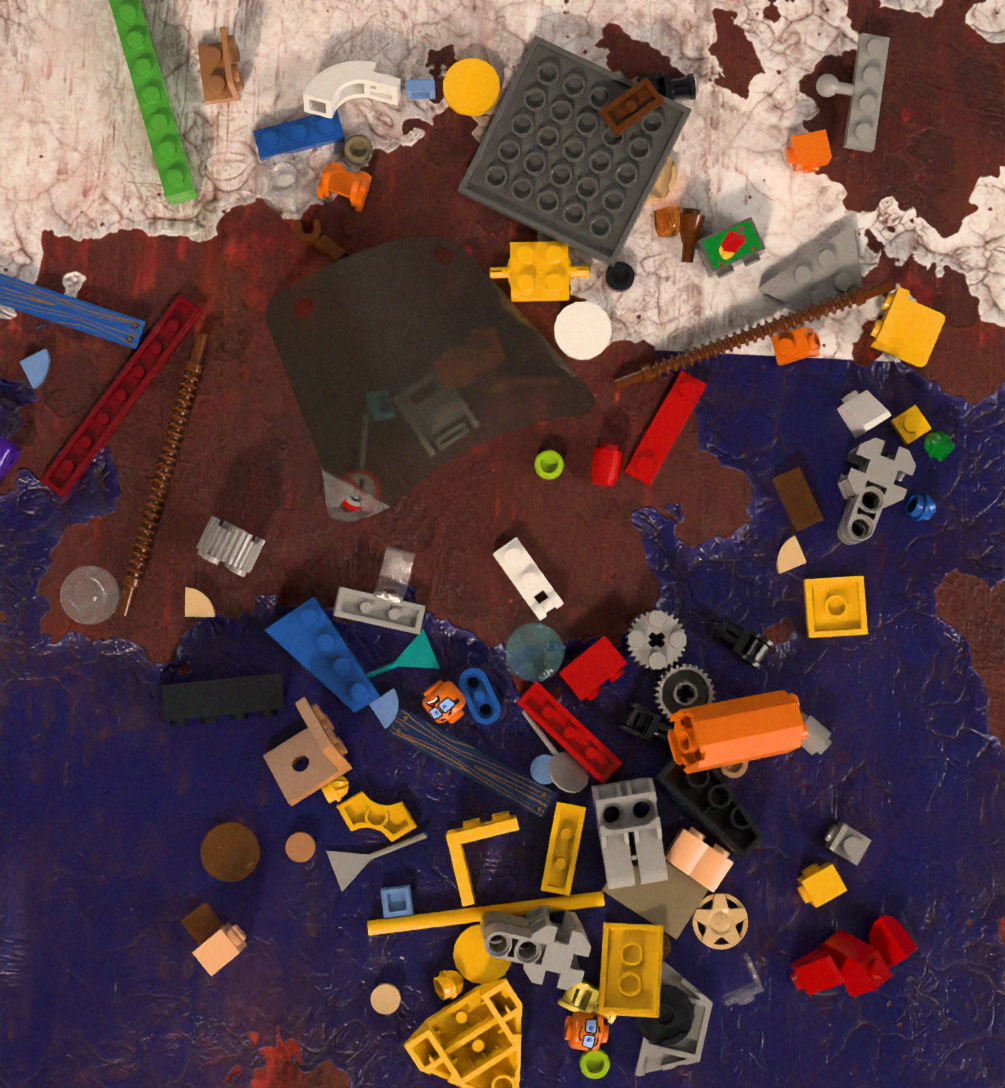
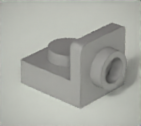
(846, 842)

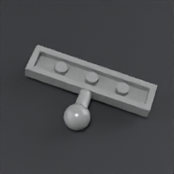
(864, 91)

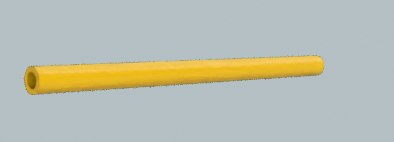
(474, 914)

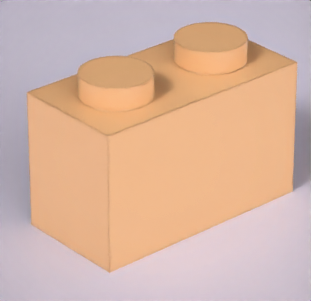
(220, 948)

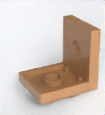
(314, 743)

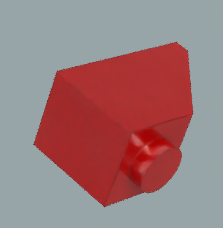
(857, 962)
(815, 972)

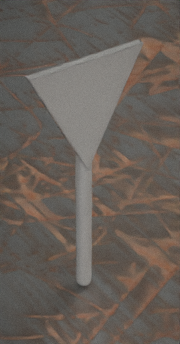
(348, 864)

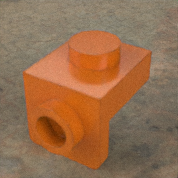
(796, 345)

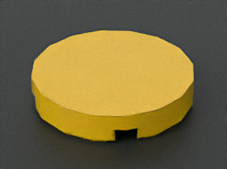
(471, 87)
(474, 961)

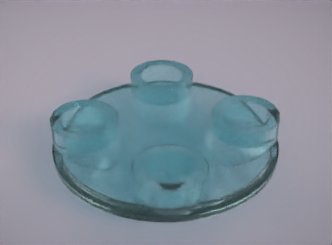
(534, 652)

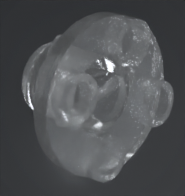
(286, 182)
(90, 595)

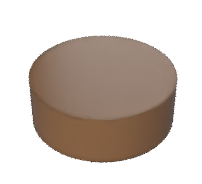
(300, 847)

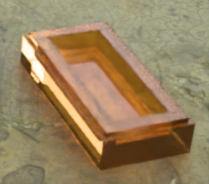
(797, 499)

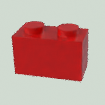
(593, 668)

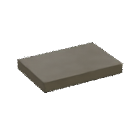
(663, 902)

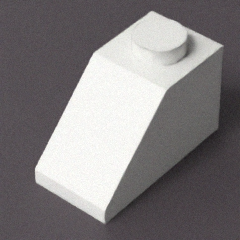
(862, 412)

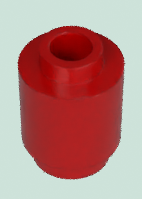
(605, 465)

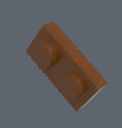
(631, 107)

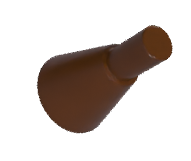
(689, 232)

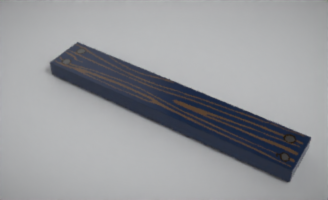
(471, 762)

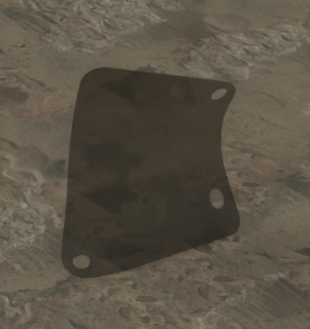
(411, 368)

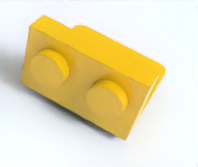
(906, 329)

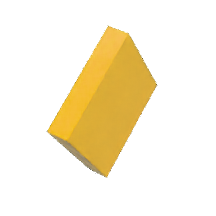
(835, 606)

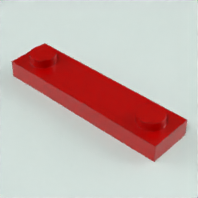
(665, 428)
(569, 732)

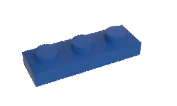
(298, 135)

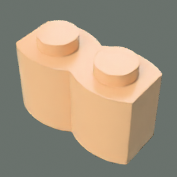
(698, 859)

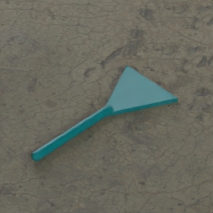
(417, 655)

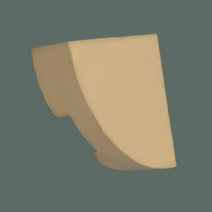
(789, 556)
(198, 604)

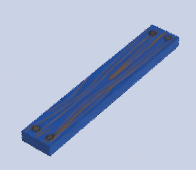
(71, 312)

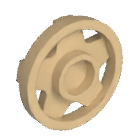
(720, 921)

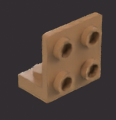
(219, 70)

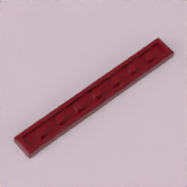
(121, 396)

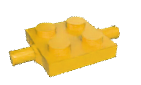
(539, 271)

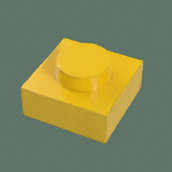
(910, 425)

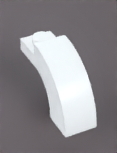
(346, 82)

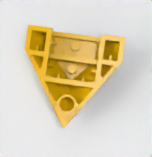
(473, 1039)

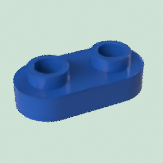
(481, 695)

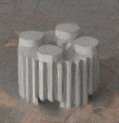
(230, 546)
(656, 623)
(673, 680)

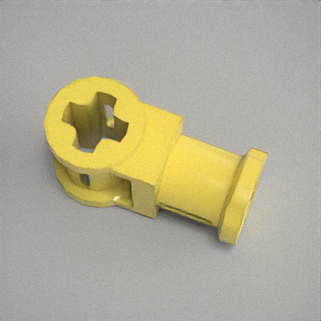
(585, 999)

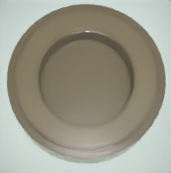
(358, 150)

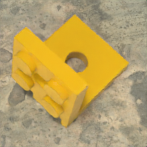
(472, 831)

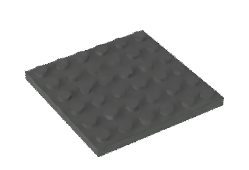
(559, 163)

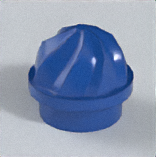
(920, 507)

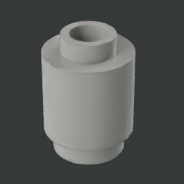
(818, 736)

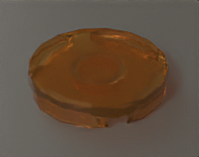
(230, 852)

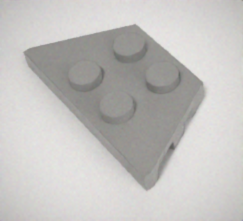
(819, 275)
(687, 1051)

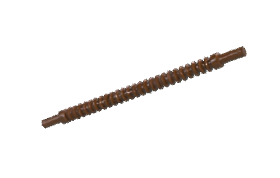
(857, 296)
(193, 368)

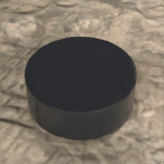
(620, 277)

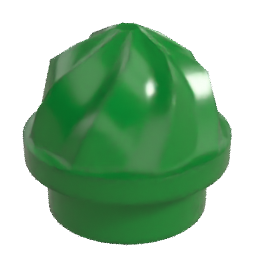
(938, 445)

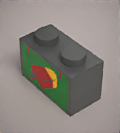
(730, 248)

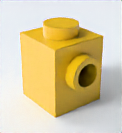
(820, 884)

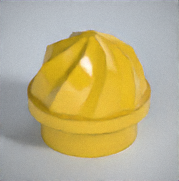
(336, 789)
(448, 984)

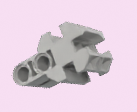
(873, 481)
(645, 833)
(538, 943)

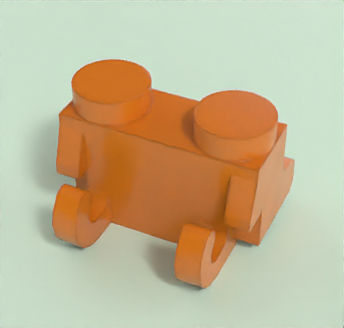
(345, 183)

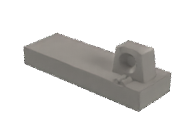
(377, 611)

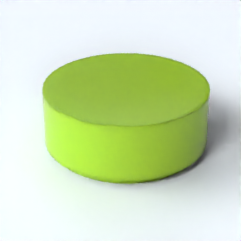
(549, 464)
(594, 1064)

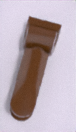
(324, 243)

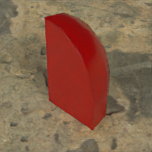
(891, 940)

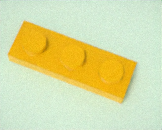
(563, 848)

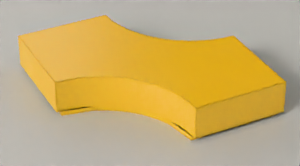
(363, 812)

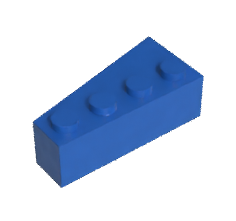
(323, 651)

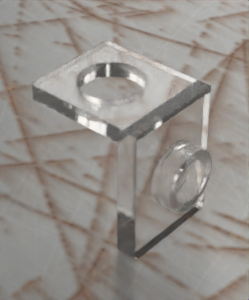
(394, 574)
(745, 994)

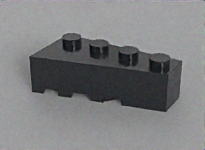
(221, 697)
(712, 805)

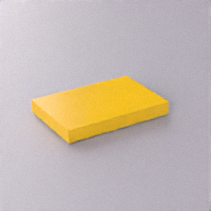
(631, 970)

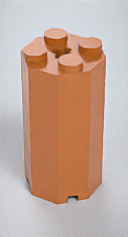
(736, 731)

